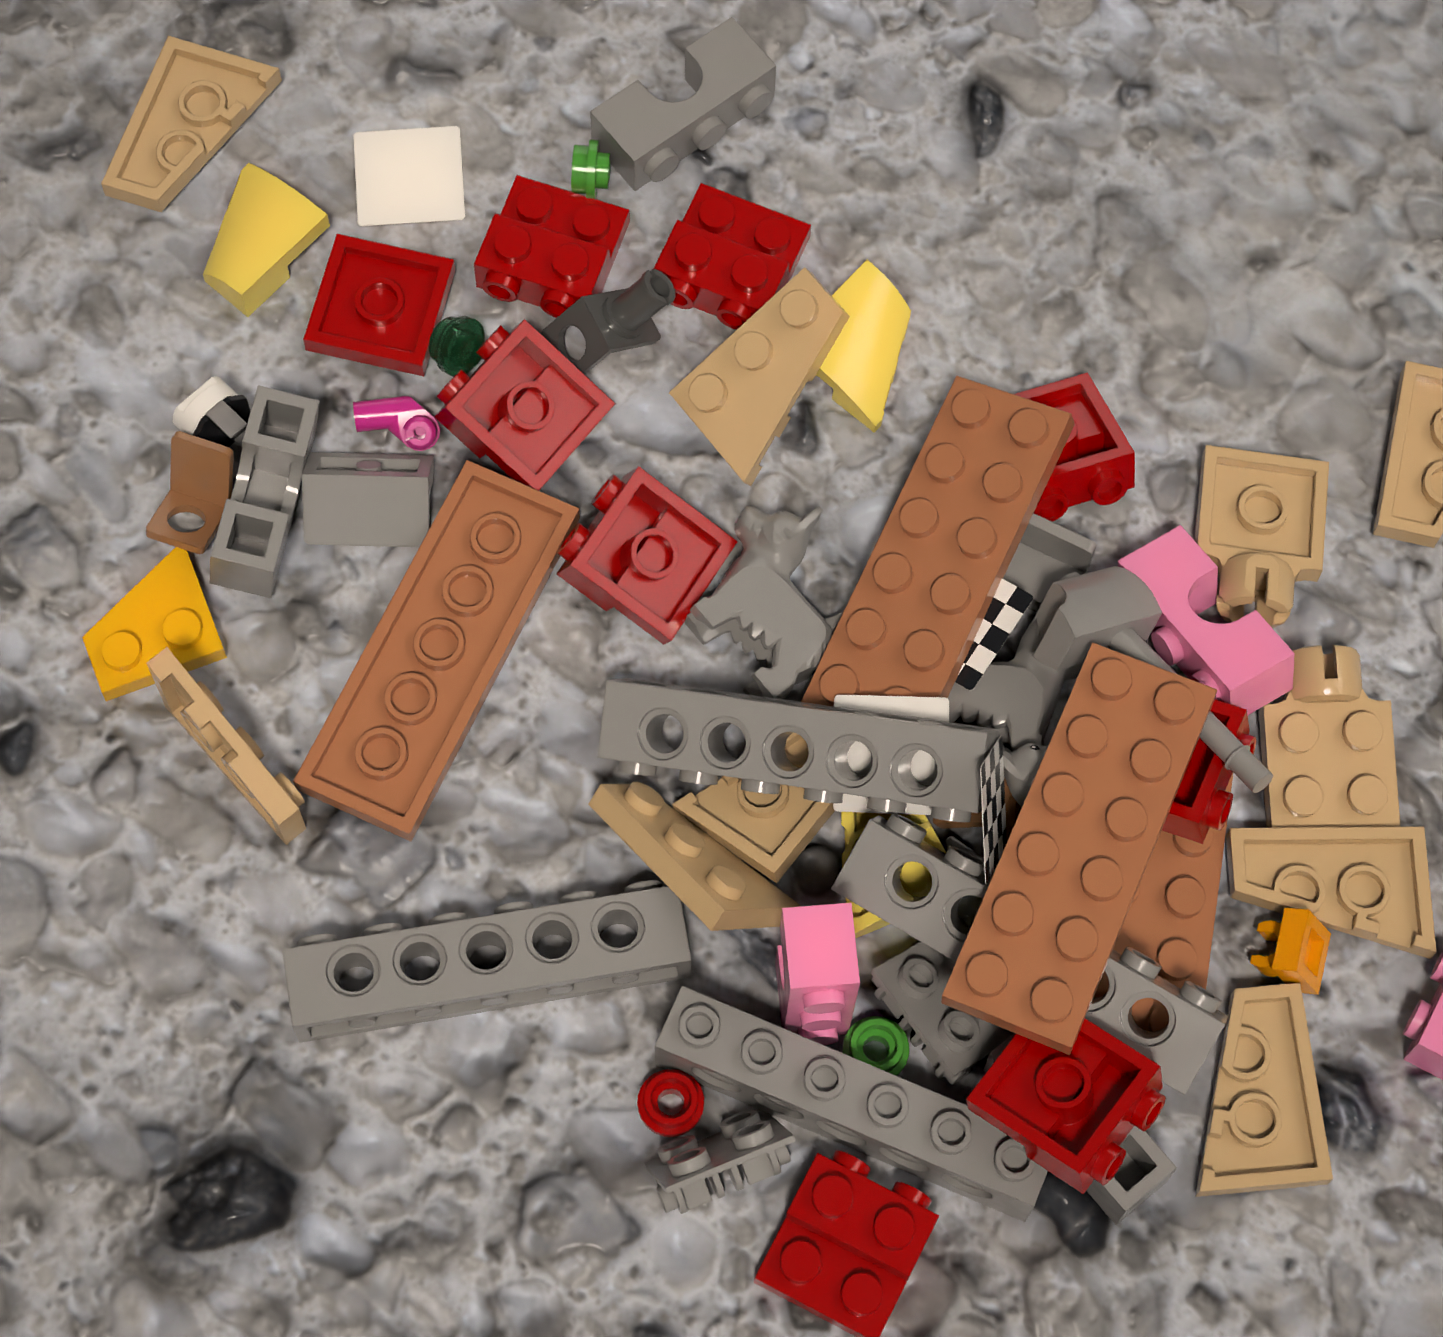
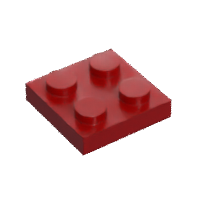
(379, 304)

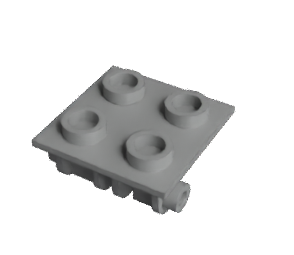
(914, 988)
(745, 1140)

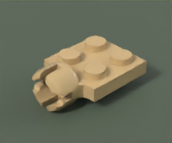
(1261, 527)
(1329, 748)

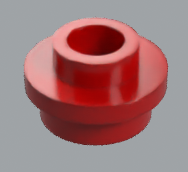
(670, 1082)

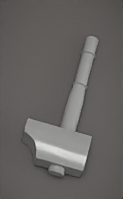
(1119, 614)

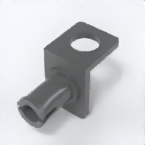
(614, 319)

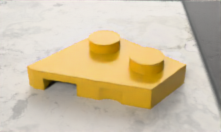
(155, 614)

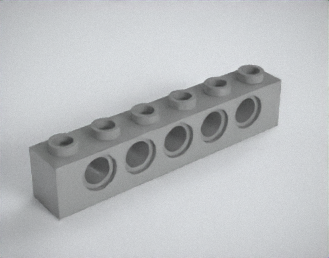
(634, 737)
(874, 883)
(458, 988)
(848, 1102)

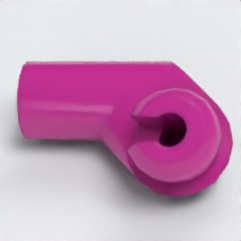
(402, 417)

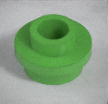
(589, 169)
(883, 1031)

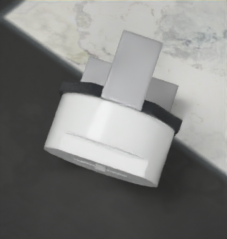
(214, 414)

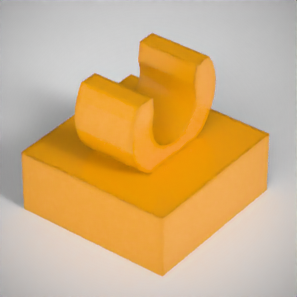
(1299, 949)

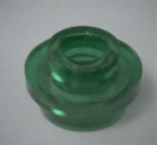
(455, 344)

